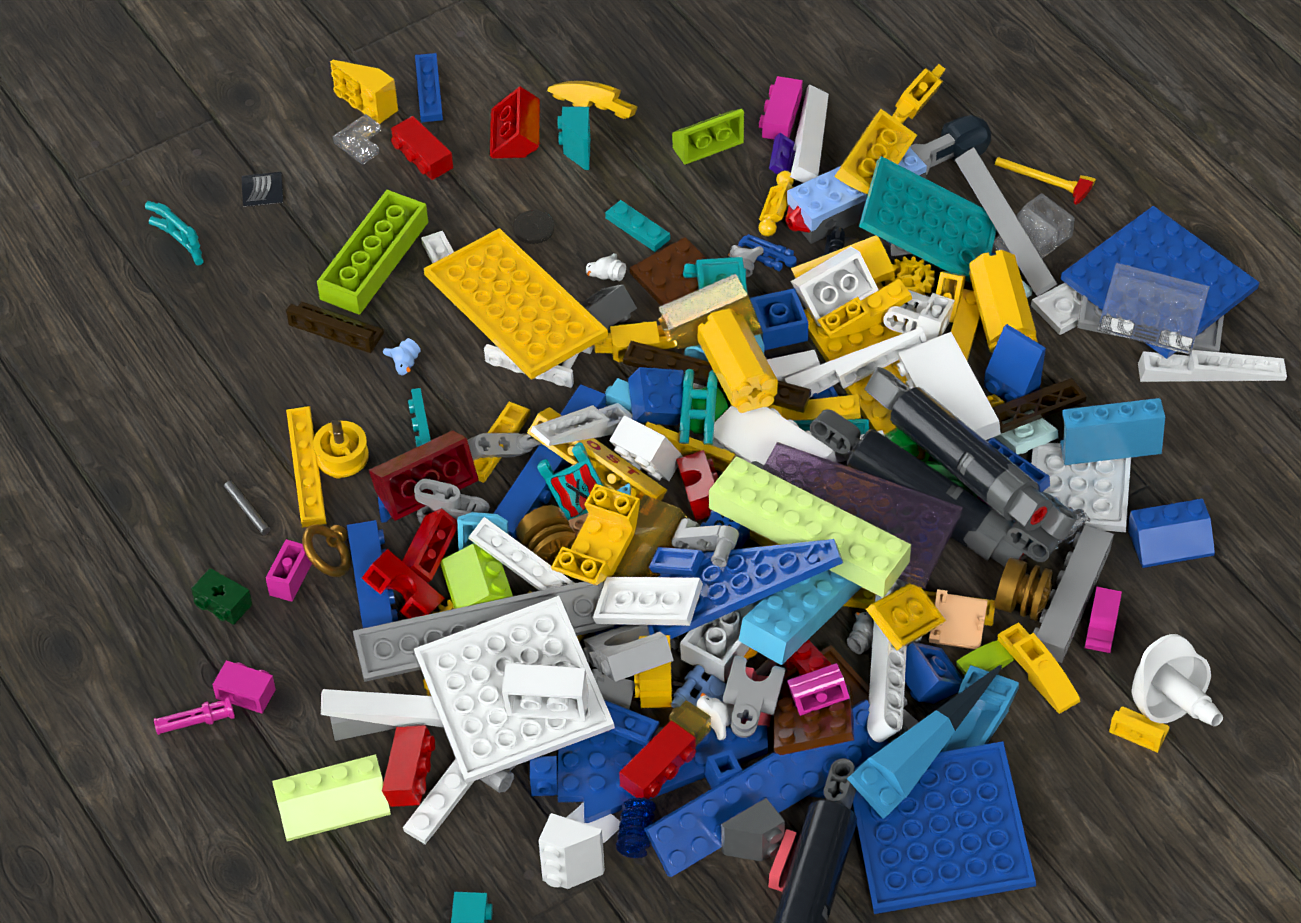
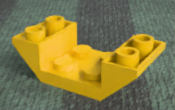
(601, 538)

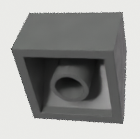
(610, 305)
(753, 833)

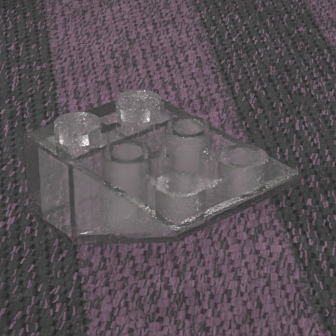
(1045, 225)

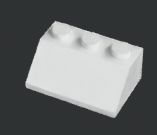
(834, 283)
(570, 852)

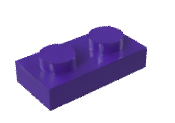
(782, 154)

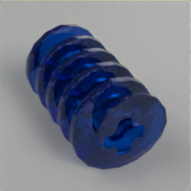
(635, 816)

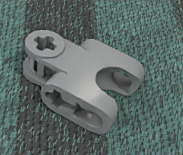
(448, 498)
(751, 696)

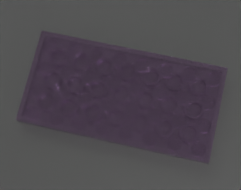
(889, 506)

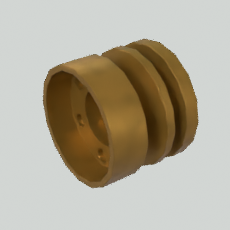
(546, 532)
(1023, 589)

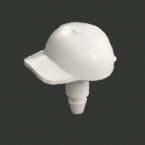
(1174, 683)

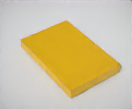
(905, 615)

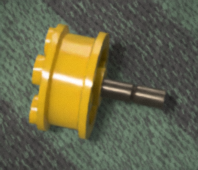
(341, 449)

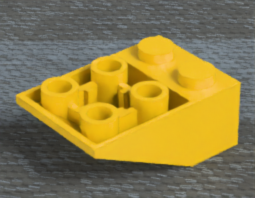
(365, 89)

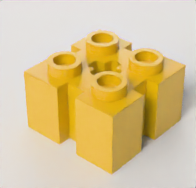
(654, 685)

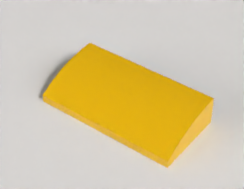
(881, 138)
(872, 254)

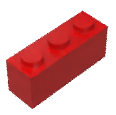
(421, 148)
(430, 543)
(658, 761)
(408, 766)

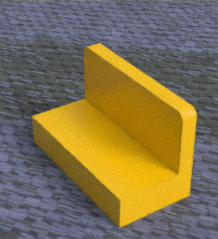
(1138, 729)

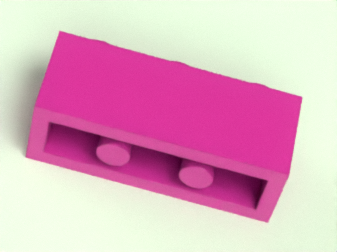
(781, 108)

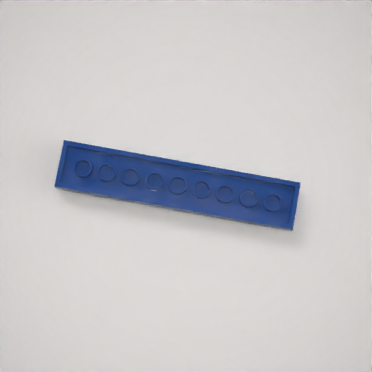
(782, 779)

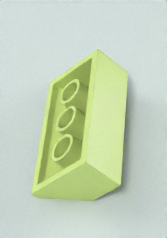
(331, 797)

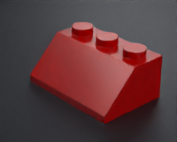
(515, 125)

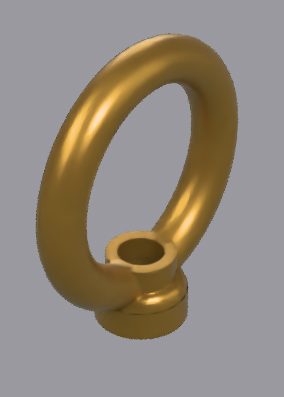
(335, 531)

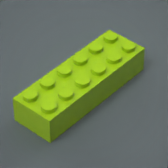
(372, 252)

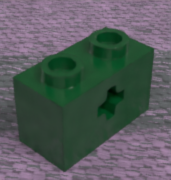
(221, 596)

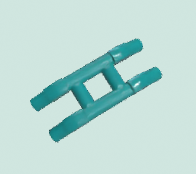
(186, 236)
(688, 413)

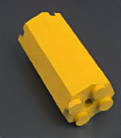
(1000, 296)
(737, 361)

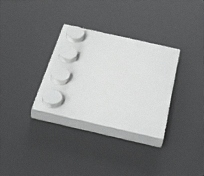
(1095, 487)

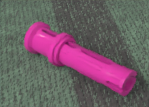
(207, 713)

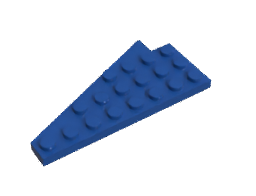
(751, 577)
(592, 767)

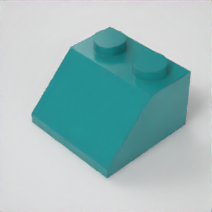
(575, 134)

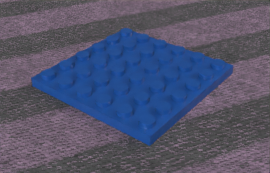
(1166, 248)
(949, 836)

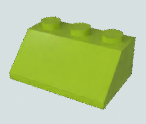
(709, 136)
(474, 577)

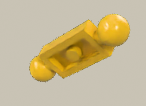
(775, 204)

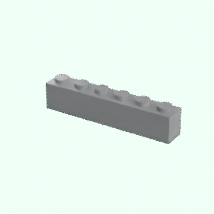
(1074, 590)

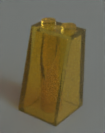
(683, 316)
(654, 529)

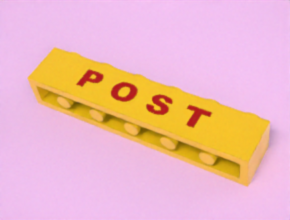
(610, 467)

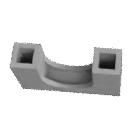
(622, 653)

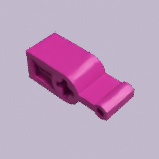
(1103, 619)

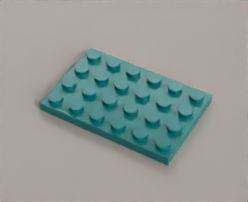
(926, 219)

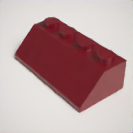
(441, 459)

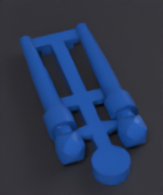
(770, 249)

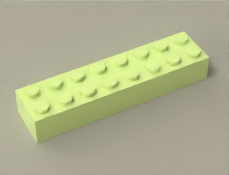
(795, 516)

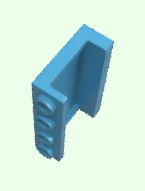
(1113, 431)

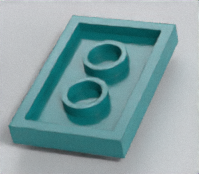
(714, 270)

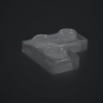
(355, 139)

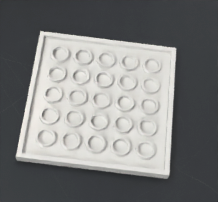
(467, 686)

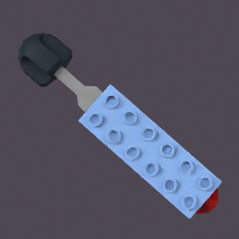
(829, 203)

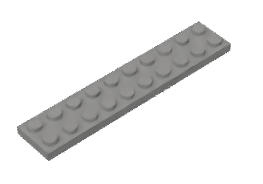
(390, 647)

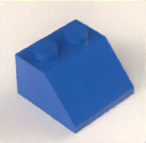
(930, 673)

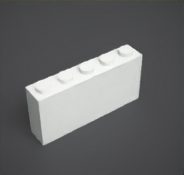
(946, 375)
(757, 431)

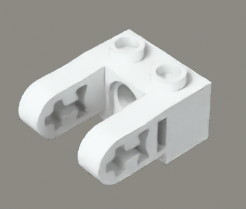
(931, 315)

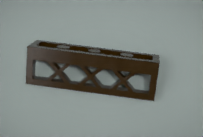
(334, 326)
(1042, 402)

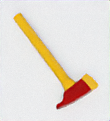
(1079, 189)

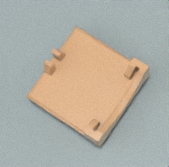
(963, 621)

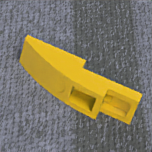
(586, 93)
(865, 313)
(1041, 667)

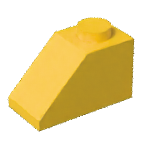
(951, 286)

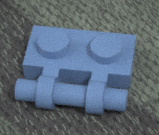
(712, 688)

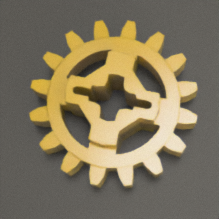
(911, 275)

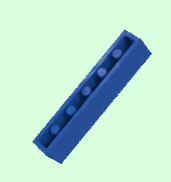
(365, 550)

